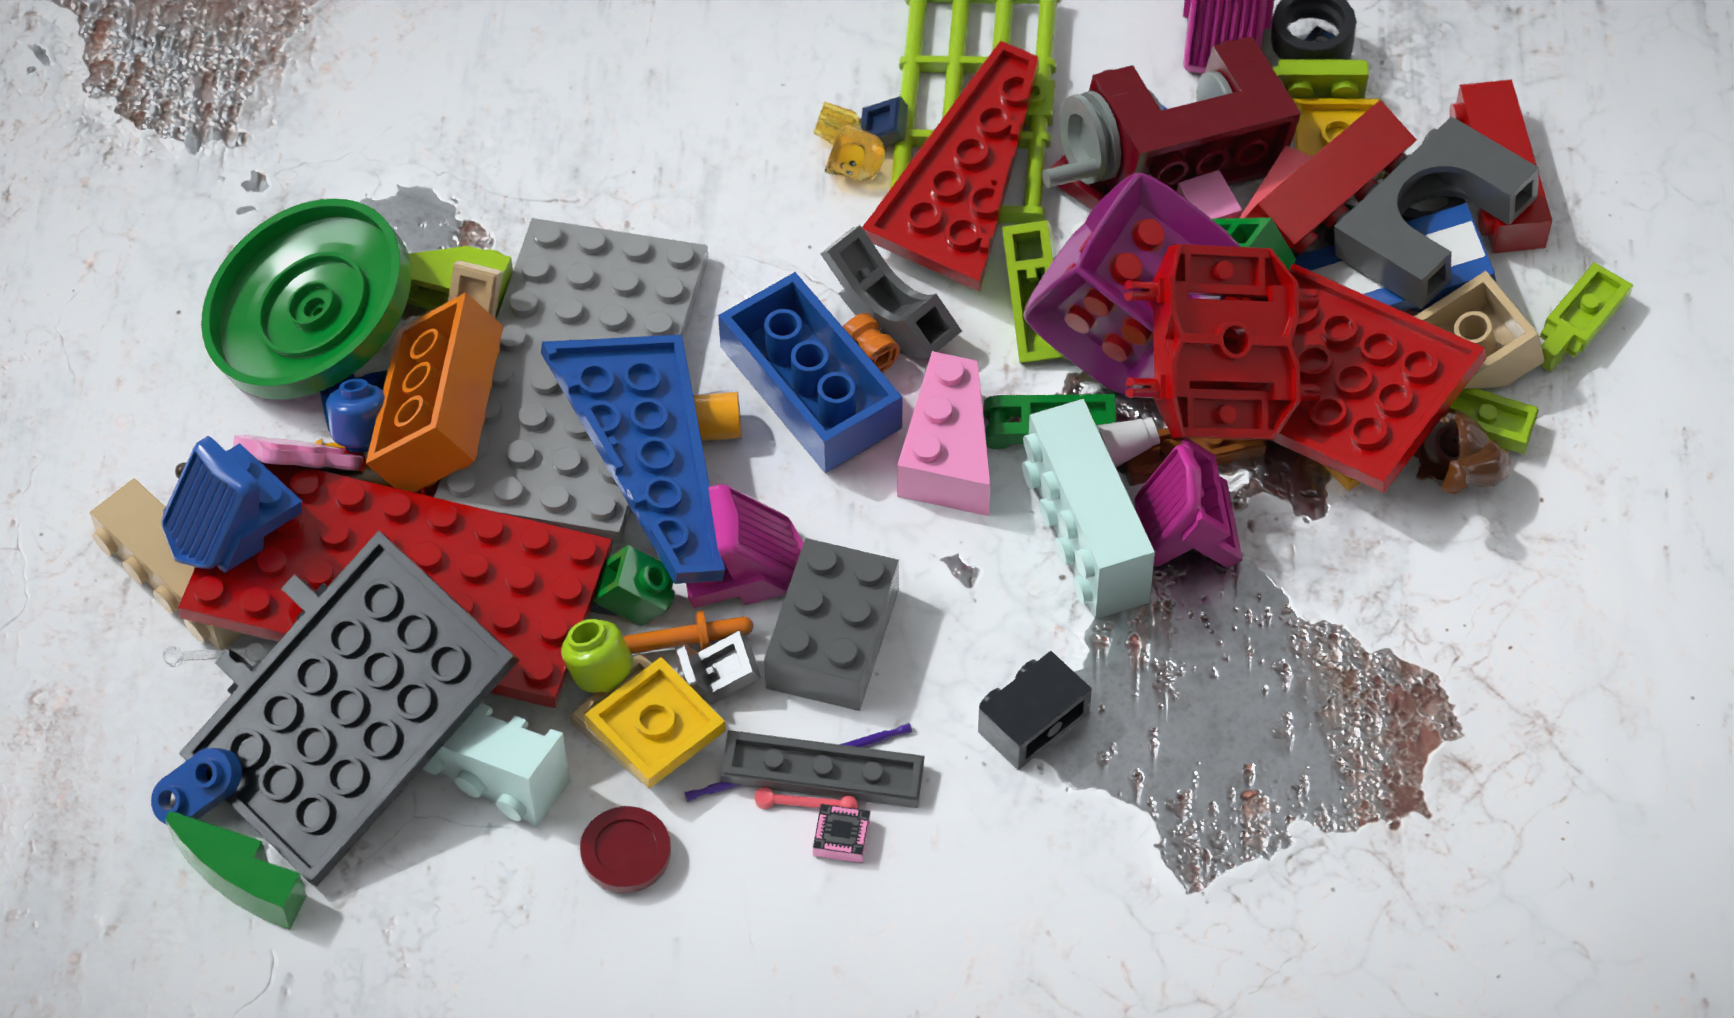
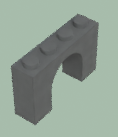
(1447, 163)

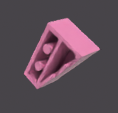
(946, 440)

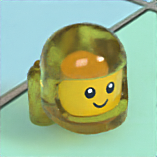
(854, 151)

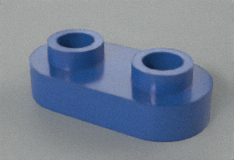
(192, 789)

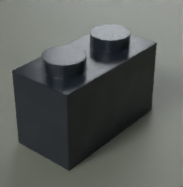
(1033, 709)

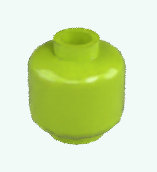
(597, 655)

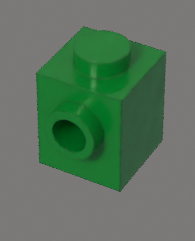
(635, 586)

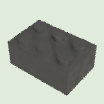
(832, 624)

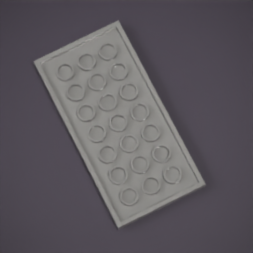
(568, 287)

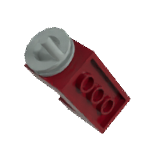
(1233, 127)

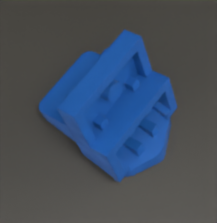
(224, 507)

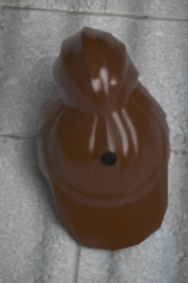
(1462, 462)

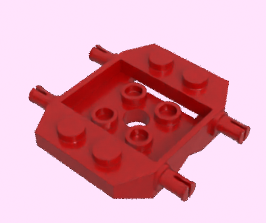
(1192, 346)

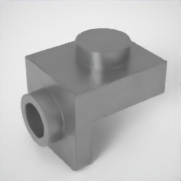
(719, 668)

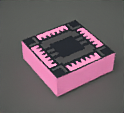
(841, 833)

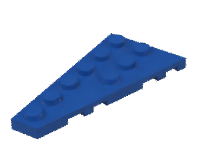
(645, 426)

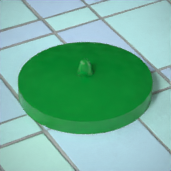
(306, 298)

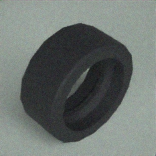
(1336, 12)

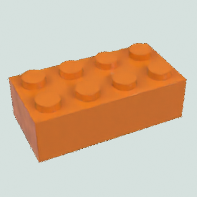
(435, 395)

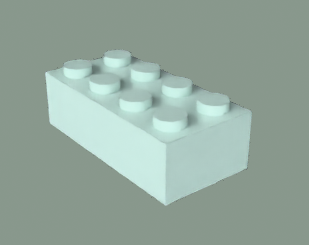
(1088, 509)

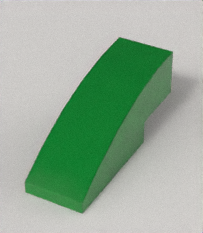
(239, 869)

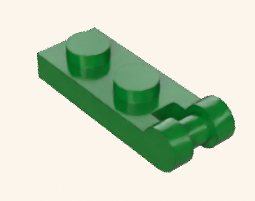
(1000, 408)

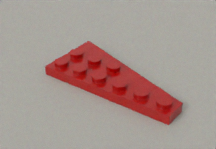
(956, 184)

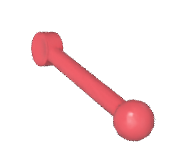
(766, 799)

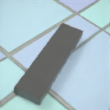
(822, 768)

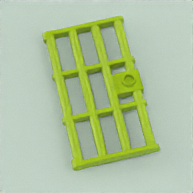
(1041, 106)

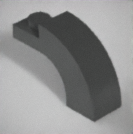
(870, 286)

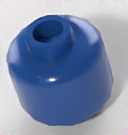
(353, 414)

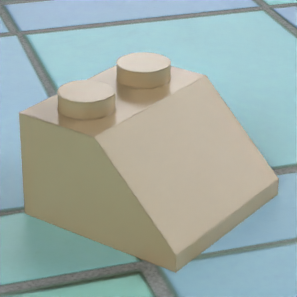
(1490, 319)

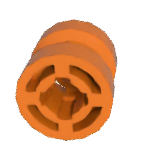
(877, 346)

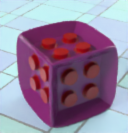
(1081, 295)

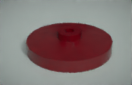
(625, 849)

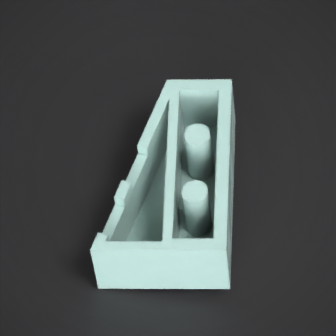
(505, 764)

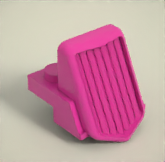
(1222, 20)
(1189, 508)
(756, 549)

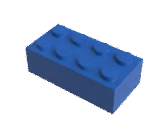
(810, 372)

